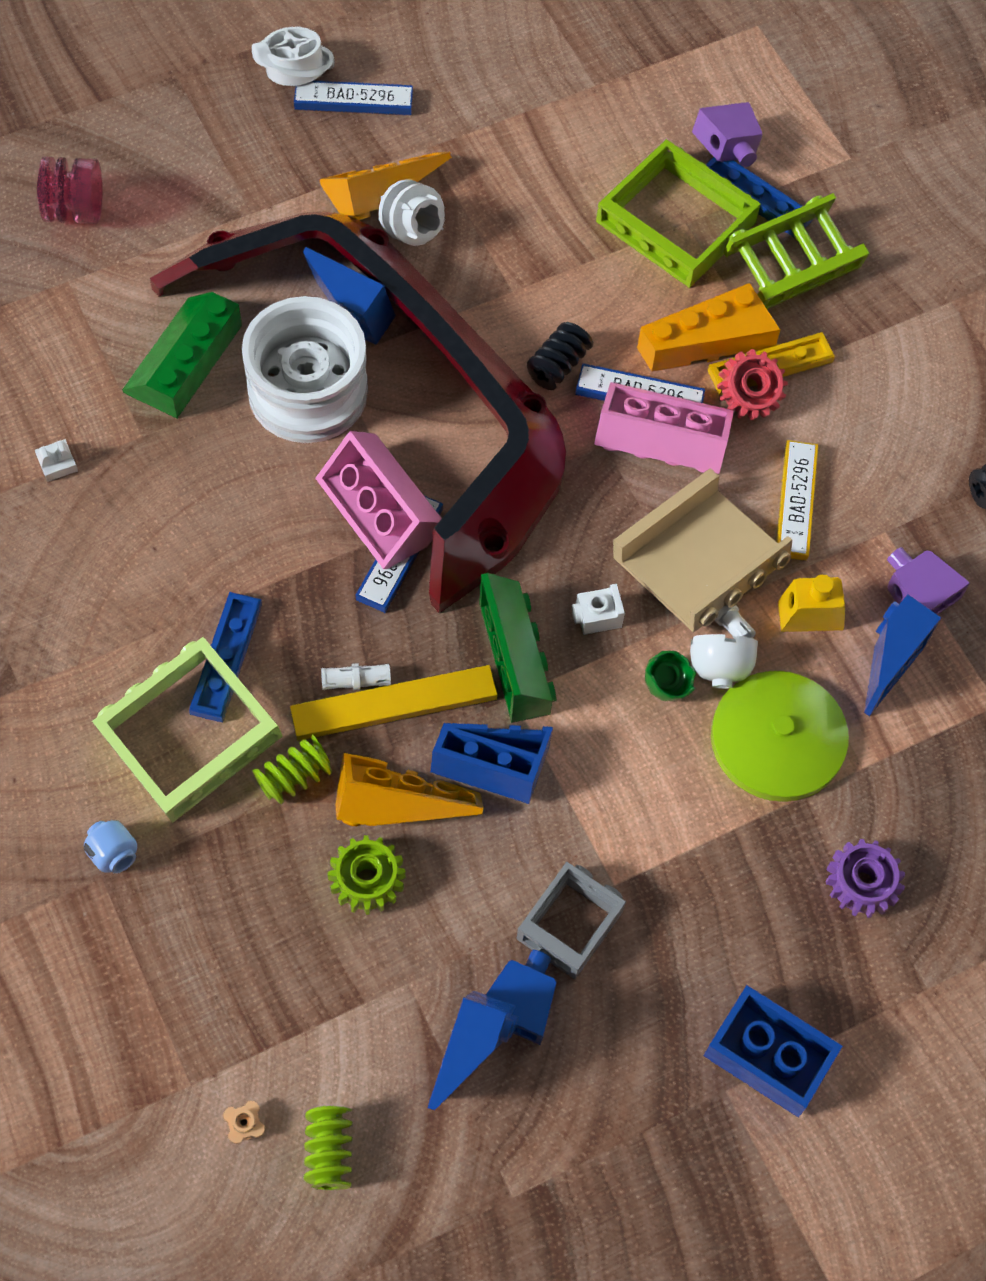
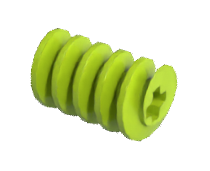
(293, 770)
(327, 1148)

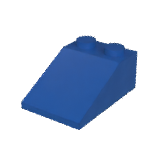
(354, 292)
(901, 640)
(478, 1031)

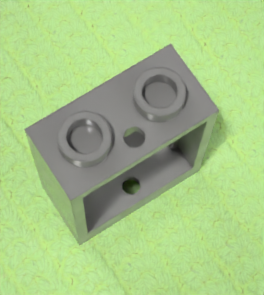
(562, 955)

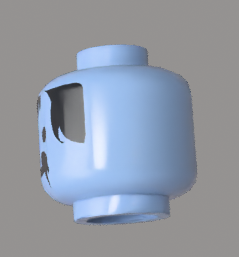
(110, 846)

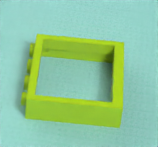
(650, 242)

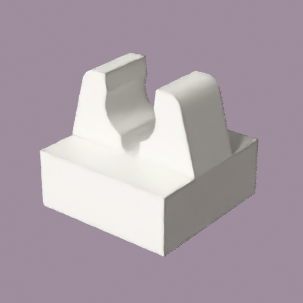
(56, 460)

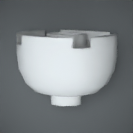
(723, 658)

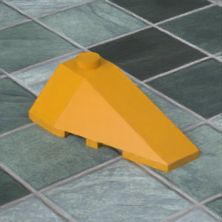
(360, 191)
(379, 796)

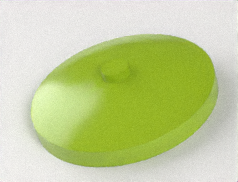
(779, 736)

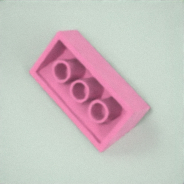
(664, 428)
(378, 499)

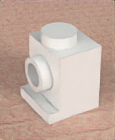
(601, 619)

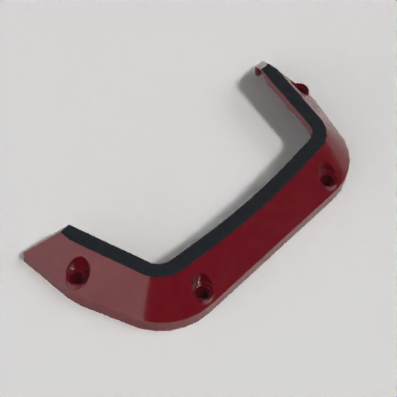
(525, 473)

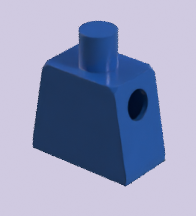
(529, 991)

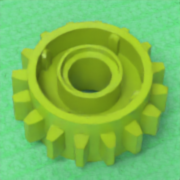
(366, 893)

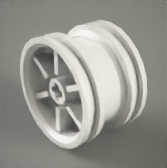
(306, 348)

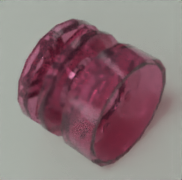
(65, 190)

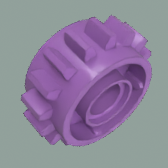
(878, 865)

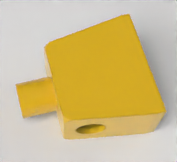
(812, 605)

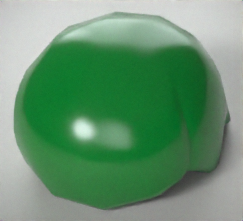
(670, 676)

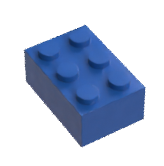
(773, 1051)

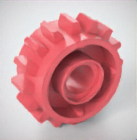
(764, 373)

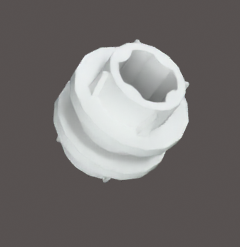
(411, 212)

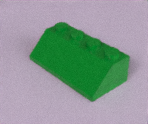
(185, 353)
(515, 648)

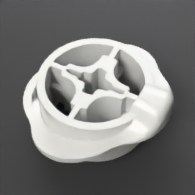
(293, 56)

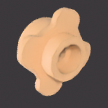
(253, 1128)

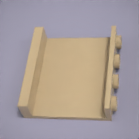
(699, 552)

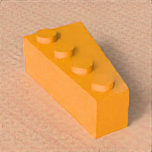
(709, 330)

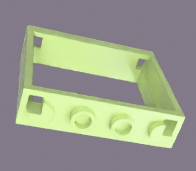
(218, 769)

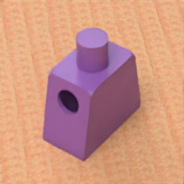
(729, 132)
(926, 580)

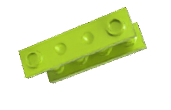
(797, 281)

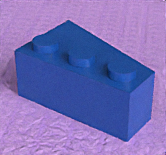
(492, 758)

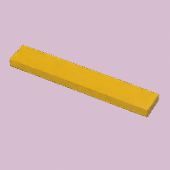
(393, 702)

